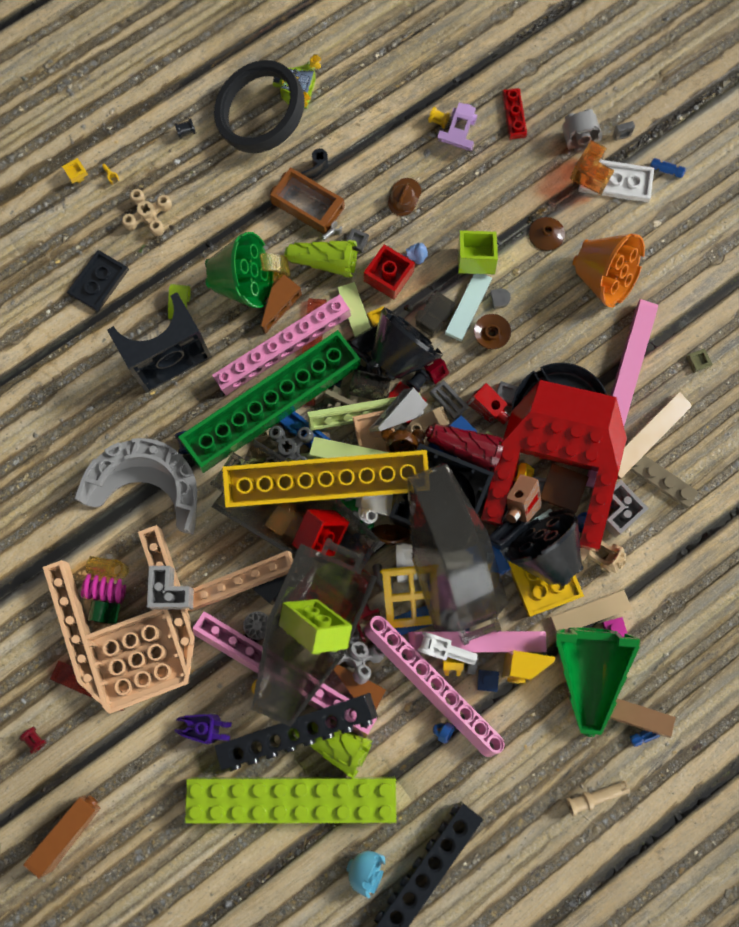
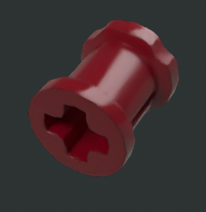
(26, 737)

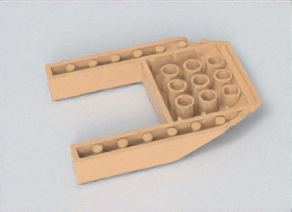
(133, 656)

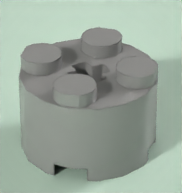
(581, 129)

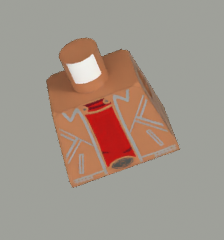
(523, 499)

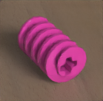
(103, 590)

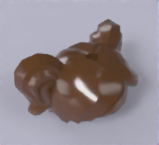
(409, 439)

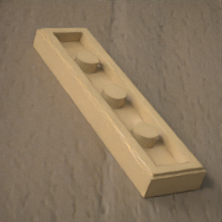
(592, 612)

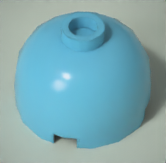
(365, 872)

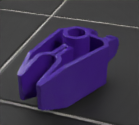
(204, 728)

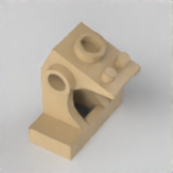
(436, 416)
(615, 559)

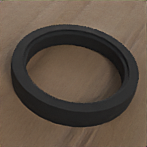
(235, 83)

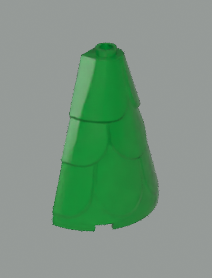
(595, 672)

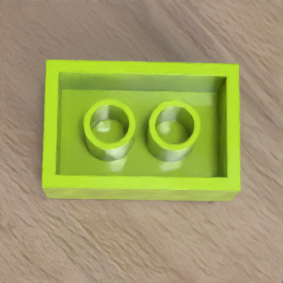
(315, 626)

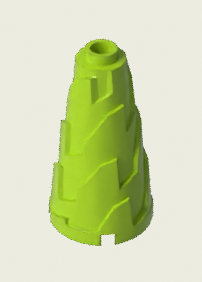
(329, 256)
(344, 750)

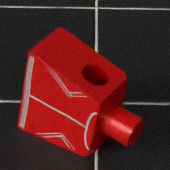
(489, 404)

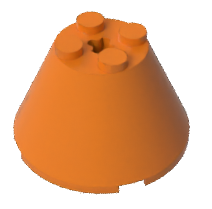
(610, 266)

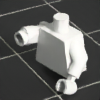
(372, 505)

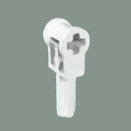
(442, 648)

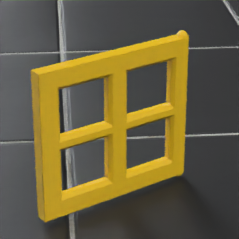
(410, 596)

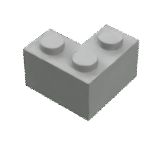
(627, 509)
(163, 593)

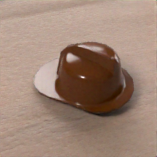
(404, 196)

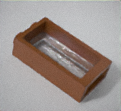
(307, 200)

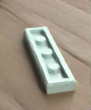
(468, 306)

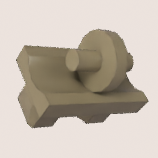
(334, 399)

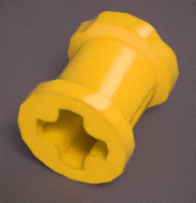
(439, 117)

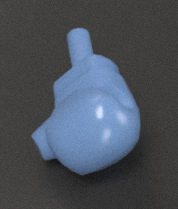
(417, 252)

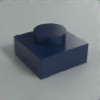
(488, 680)

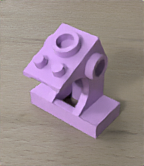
(457, 136)

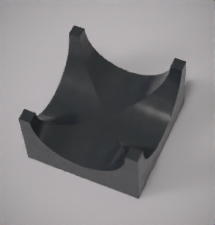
(166, 355)

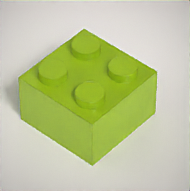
(477, 252)

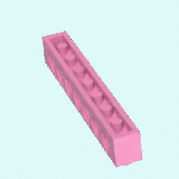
(282, 345)

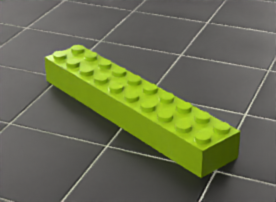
(291, 800)

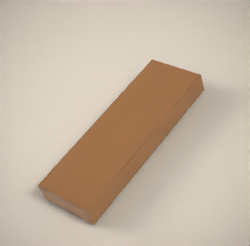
(643, 718)

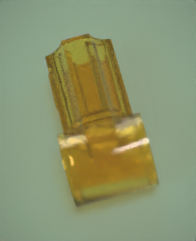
(106, 567)

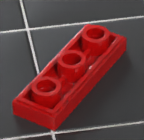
(514, 113)

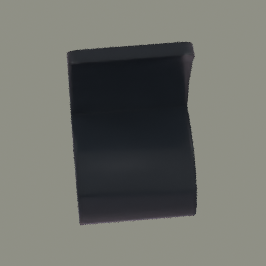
(319, 162)

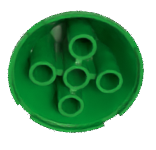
(239, 273)

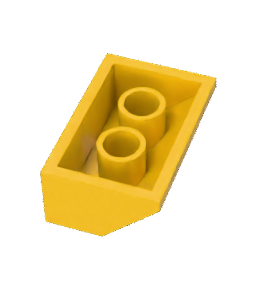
(524, 666)

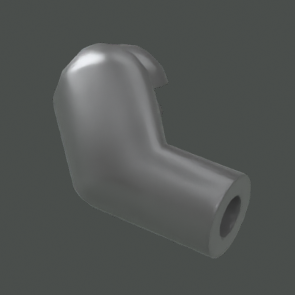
(376, 570)

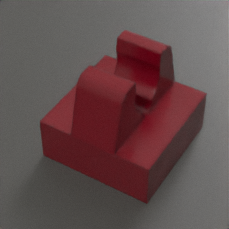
(437, 370)

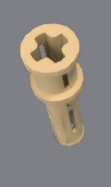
(589, 800)

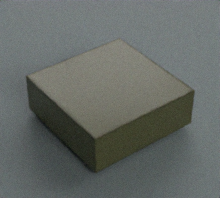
(699, 360)

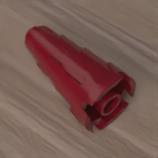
(467, 445)

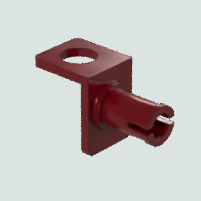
(366, 616)

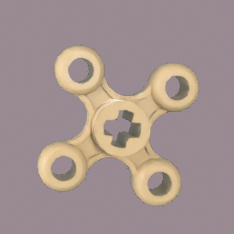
(147, 212)

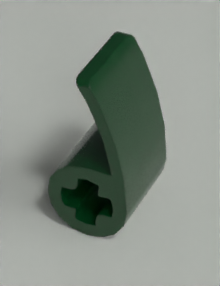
(103, 612)

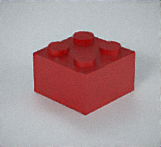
(389, 271)
(319, 526)

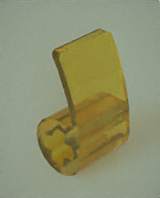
(275, 263)

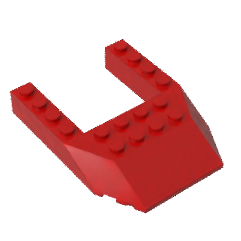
(566, 428)

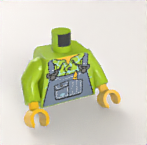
(306, 78)

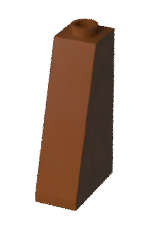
(62, 837)

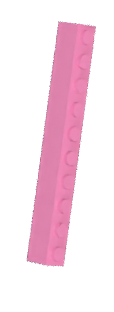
(249, 654)

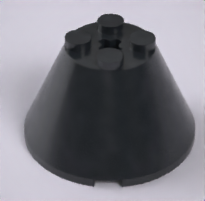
(400, 346)
(549, 548)

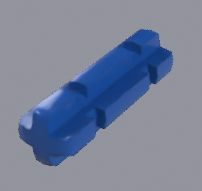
(667, 167)
(643, 736)

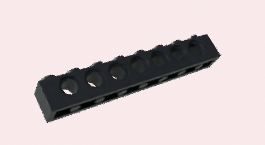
(228, 751)
(434, 874)

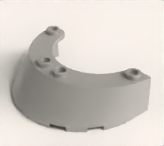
(143, 462)

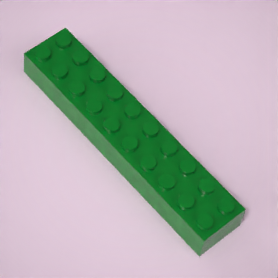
(269, 401)

